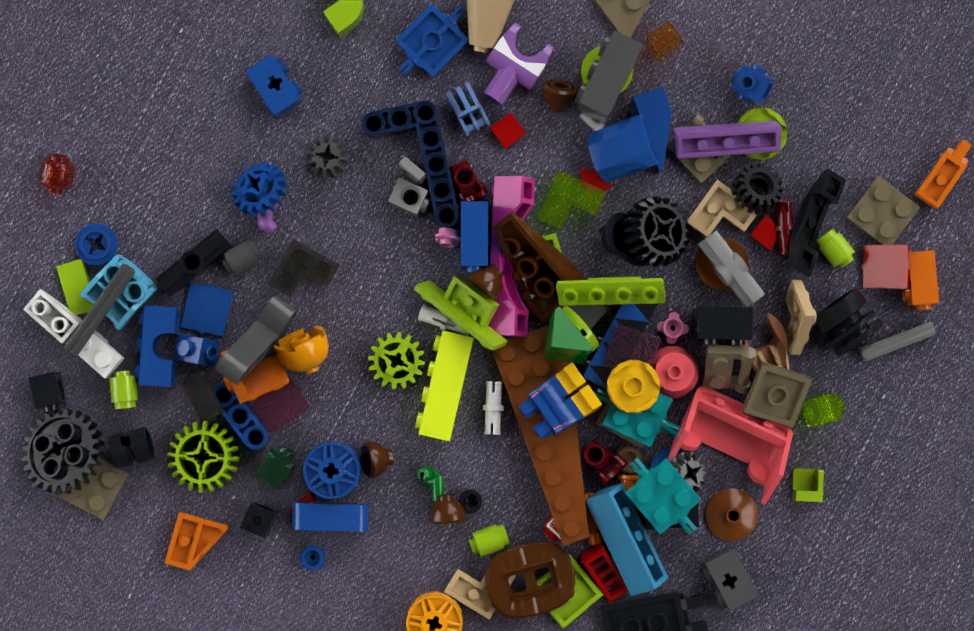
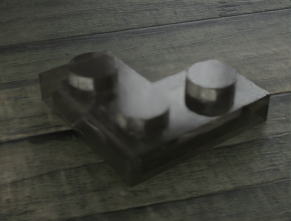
(302, 262)

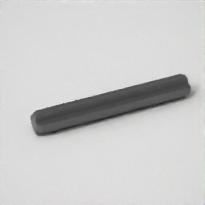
(99, 310)

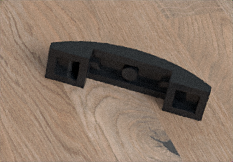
(809, 220)

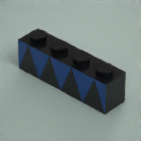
(629, 315)

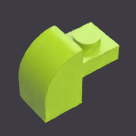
(344, 15)

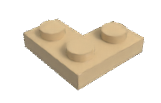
(716, 205)
(802, 317)
(471, 592)

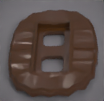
(534, 599)

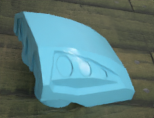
(131, 298)

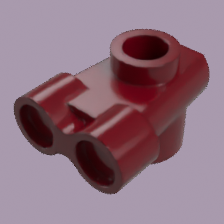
(469, 188)
(608, 466)

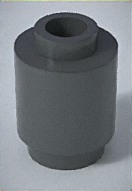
(242, 257)

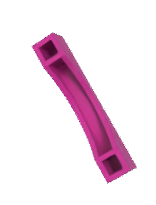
(509, 195)

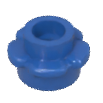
(310, 564)

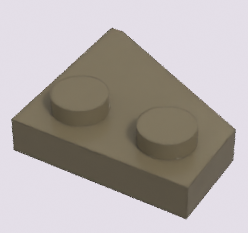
(623, 13)

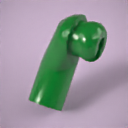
(433, 479)

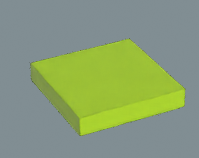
(583, 596)

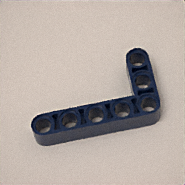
(429, 153)

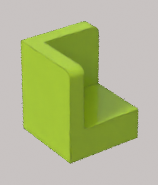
(807, 485)

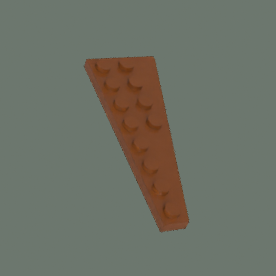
(554, 458)

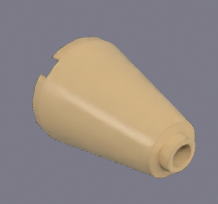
(486, 22)

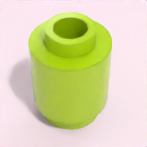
(836, 248)
(123, 390)
(489, 540)

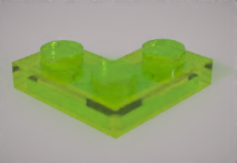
(569, 192)

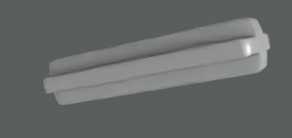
(897, 341)

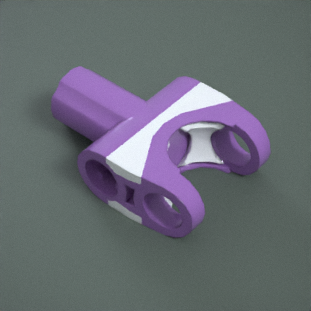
(513, 67)

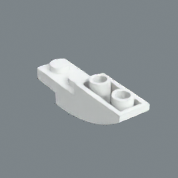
(63, 323)

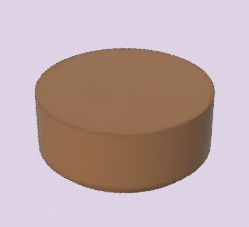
(629, 454)

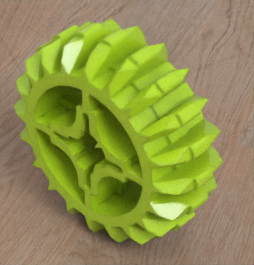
(202, 469)

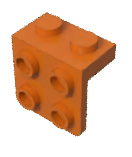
(265, 377)

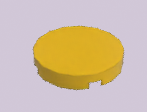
(633, 386)

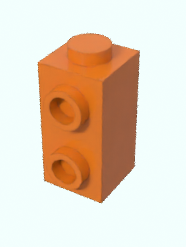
(922, 281)

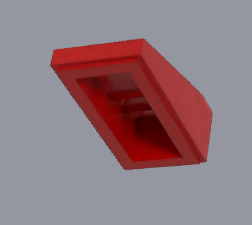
(591, 555)

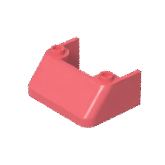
(725, 426)

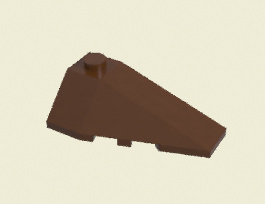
(535, 264)

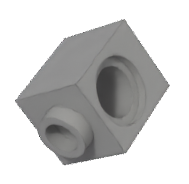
(399, 191)

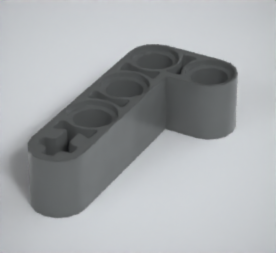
(256, 341)

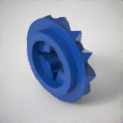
(84, 247)

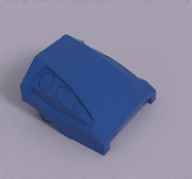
(621, 149)

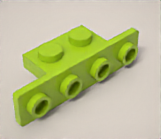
(611, 291)
(466, 307)

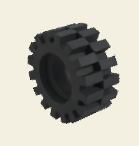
(764, 178)

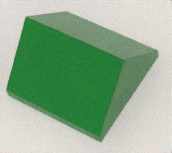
(565, 341)

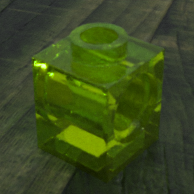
(823, 409)

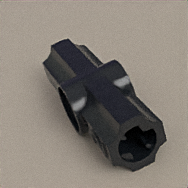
(179, 274)

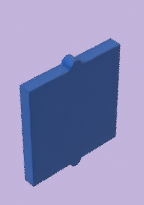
(207, 309)

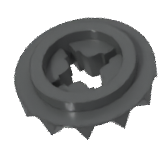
(334, 166)
(691, 460)

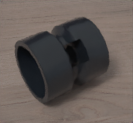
(128, 448)

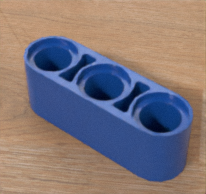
(245, 429)
(330, 516)

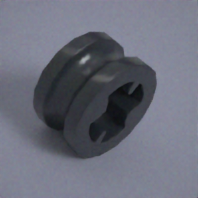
(466, 493)

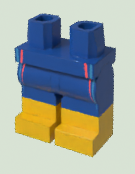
(552, 406)

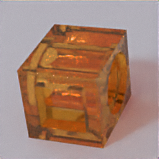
(664, 41)

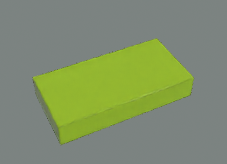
(73, 281)

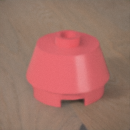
(676, 371)

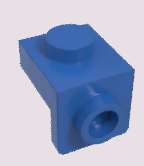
(196, 350)

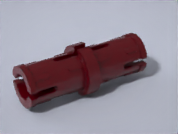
(784, 226)

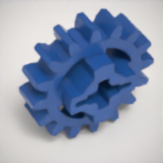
(259, 189)

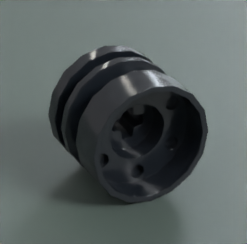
(847, 322)

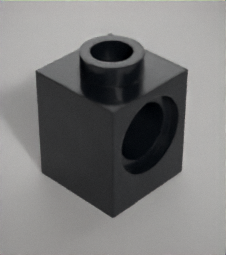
(47, 391)
(259, 519)

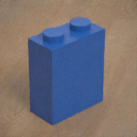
(474, 235)

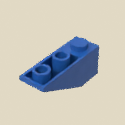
(656, 120)

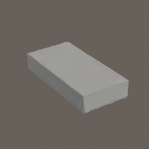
(412, 171)

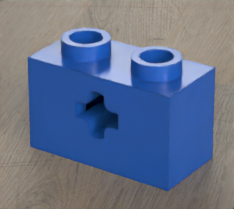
(262, 77)

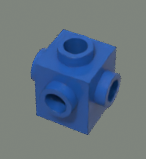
(760, 86)

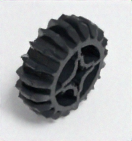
(662, 231)

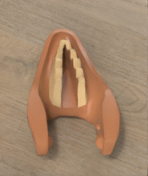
(776, 350)

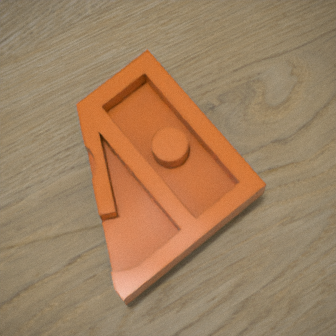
(192, 540)

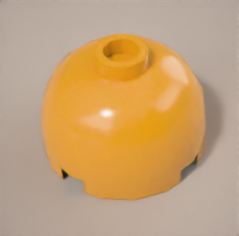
(303, 350)

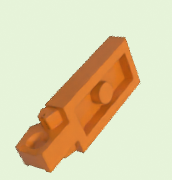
(944, 175)

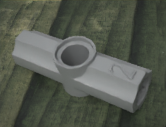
(731, 269)

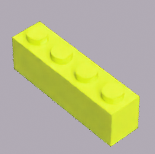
(445, 385)

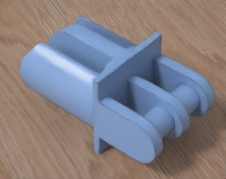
(468, 111)

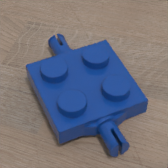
(432, 41)

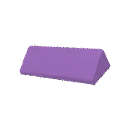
(727, 139)

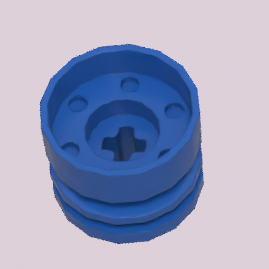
(344, 459)

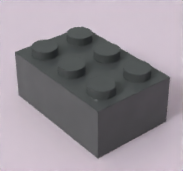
(607, 76)

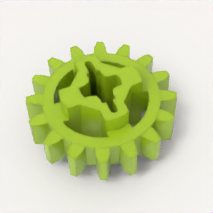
(402, 349)

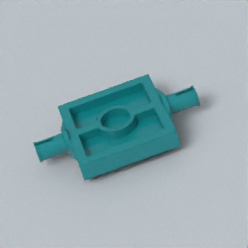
(639, 426)
(663, 496)

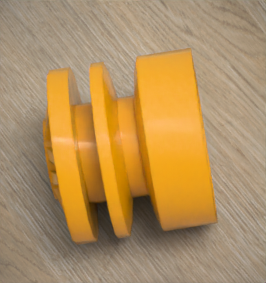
(434, 604)

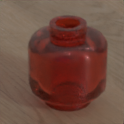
(56, 173)

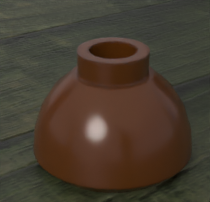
(559, 94)
(488, 280)
(375, 459)
(446, 510)

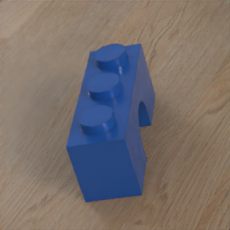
(156, 323)

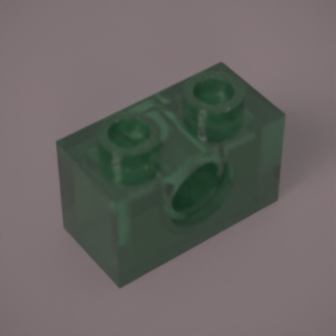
(277, 466)

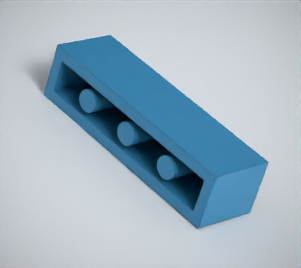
(627, 539)

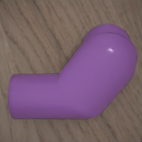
(266, 223)

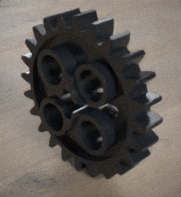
(62, 451)

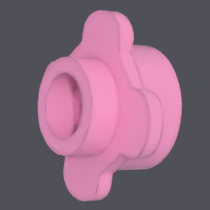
(448, 237)
(680, 328)

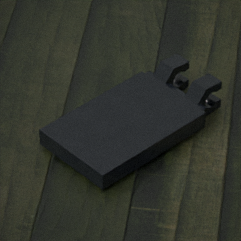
(653, 613)

